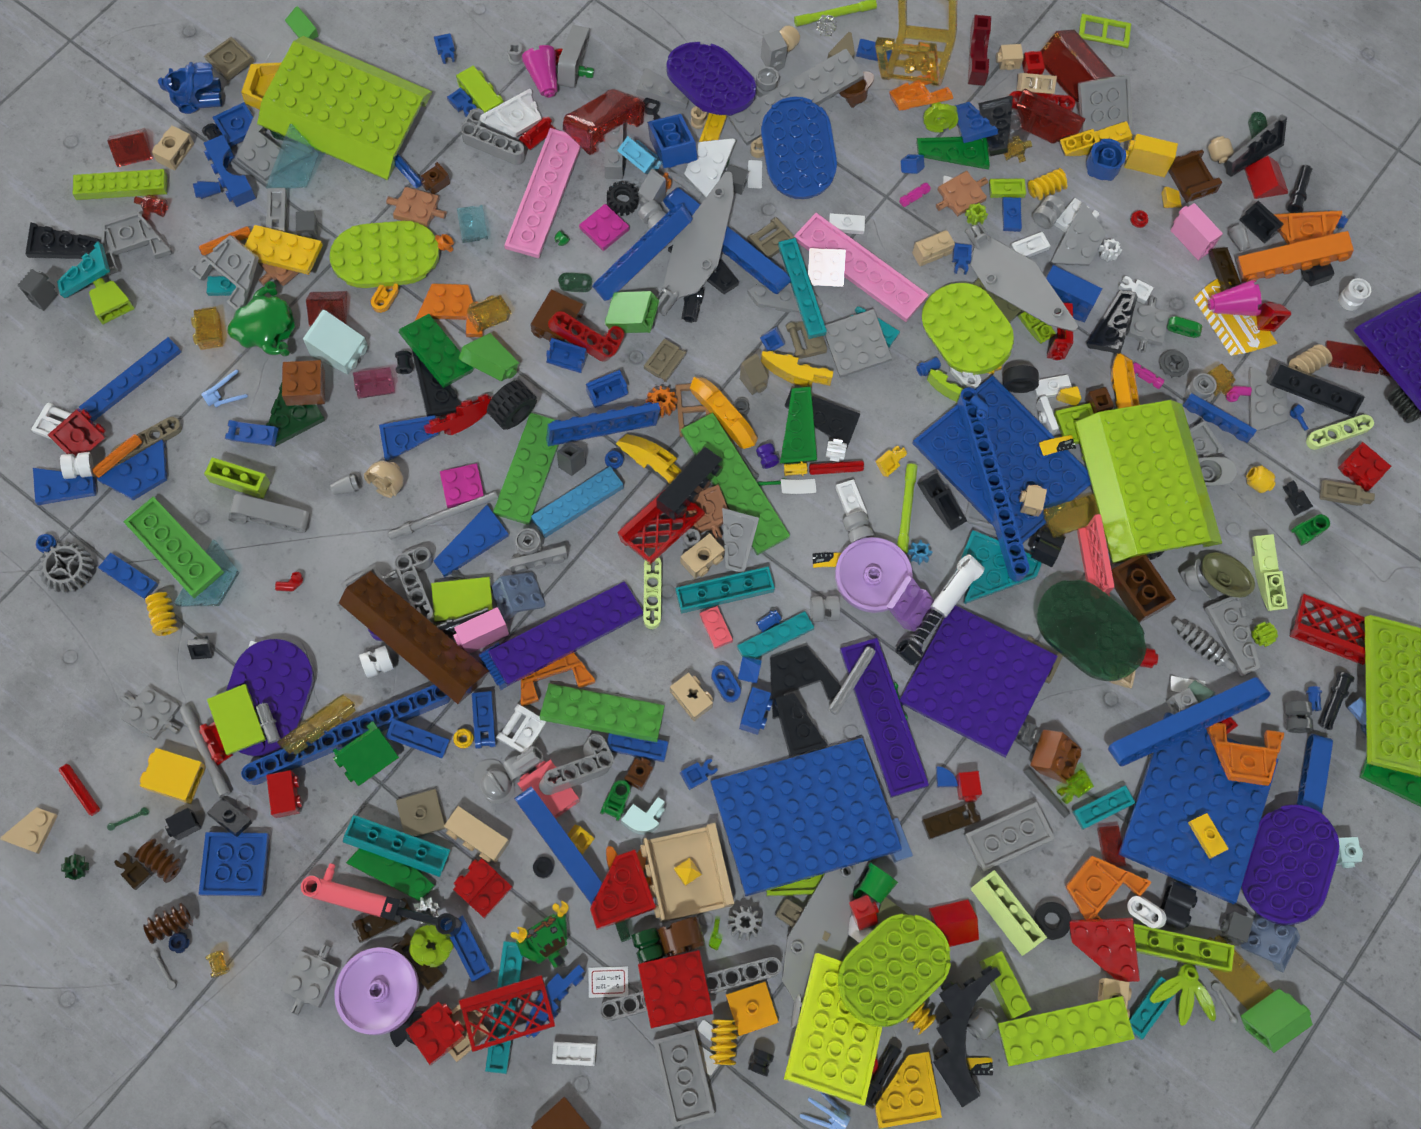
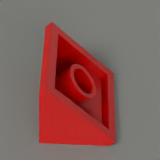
(1266, 178)
(956, 922)

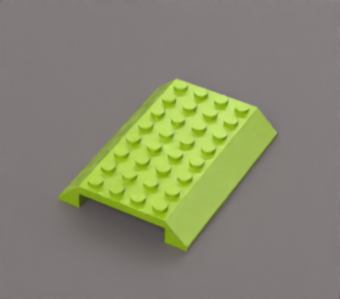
(342, 105)
(1147, 480)

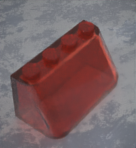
(1072, 61)

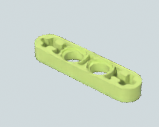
(1340, 433)
(652, 592)

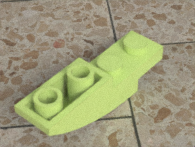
(1267, 573)

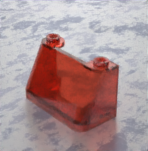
(600, 116)

